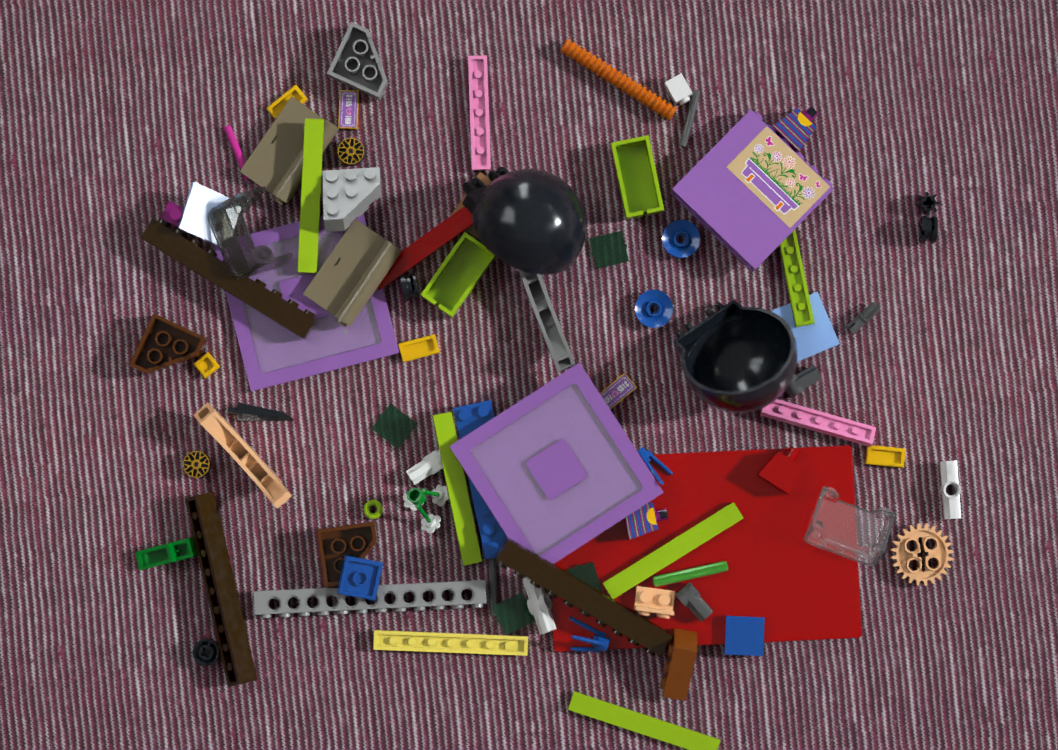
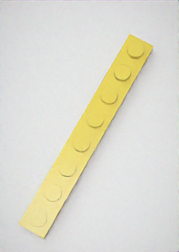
(450, 642)

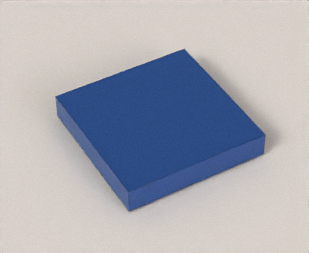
(359, 577)
(744, 635)

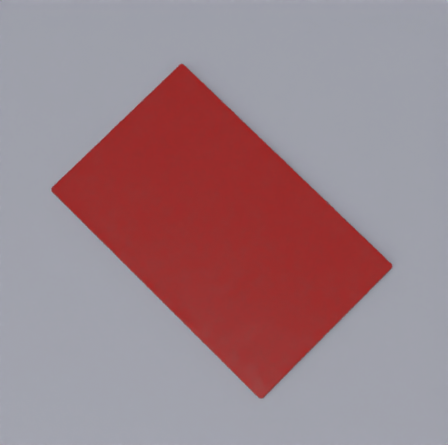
(769, 563)

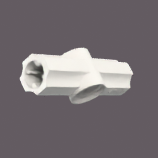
(429, 465)
(949, 476)
(540, 606)

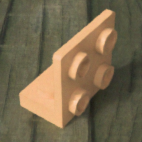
(655, 601)

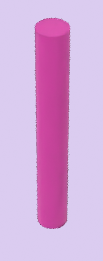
(235, 147)

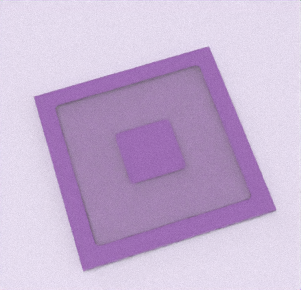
(280, 356)
(557, 467)

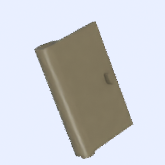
(279, 160)
(352, 273)

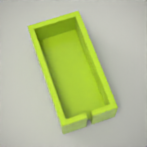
(637, 177)
(458, 275)

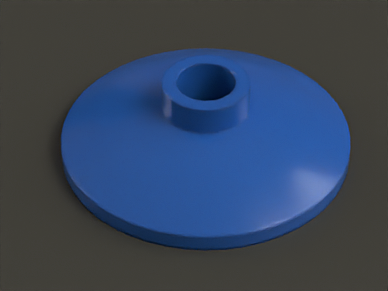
(691, 238)
(653, 298)

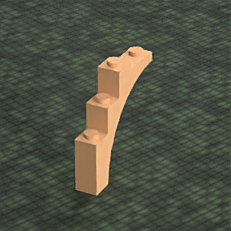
(243, 454)

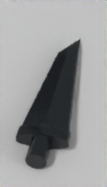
(253, 413)

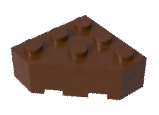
(166, 345)
(339, 541)

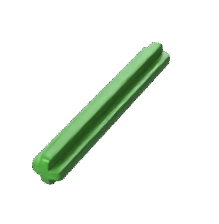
(690, 573)

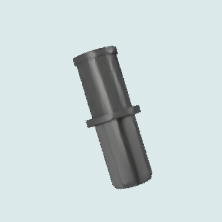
(863, 317)

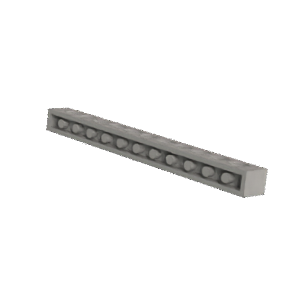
(263, 598)

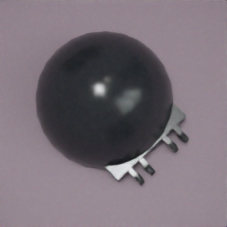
(528, 219)
(738, 357)

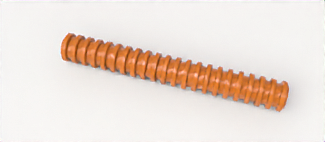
(618, 79)

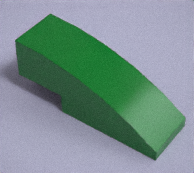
(166, 553)

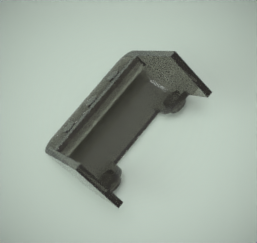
(235, 240)

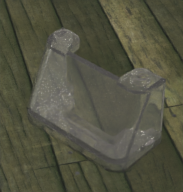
(849, 529)

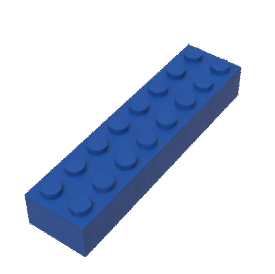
(469, 419)

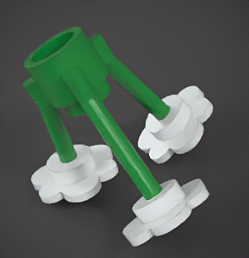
(415, 499)

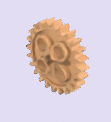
(904, 556)

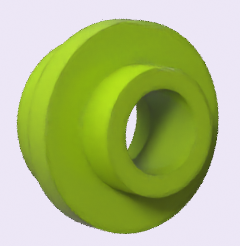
(367, 509)

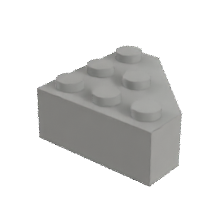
(358, 63)
(348, 195)

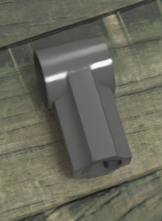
(802, 381)
(691, 598)

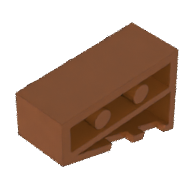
(679, 665)

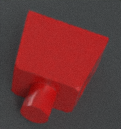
(782, 470)

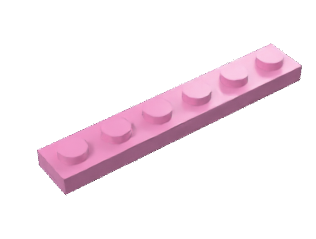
(479, 112)
(820, 422)

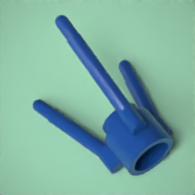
(645, 456)
(599, 642)

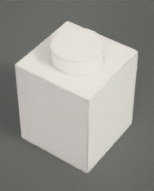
(678, 89)

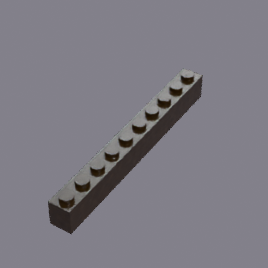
(216, 271)
(221, 589)
(583, 596)

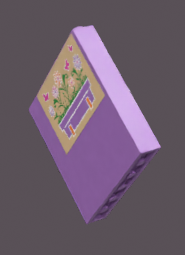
(751, 190)

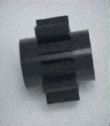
(923, 208)

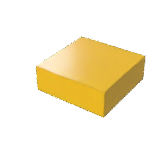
(206, 365)

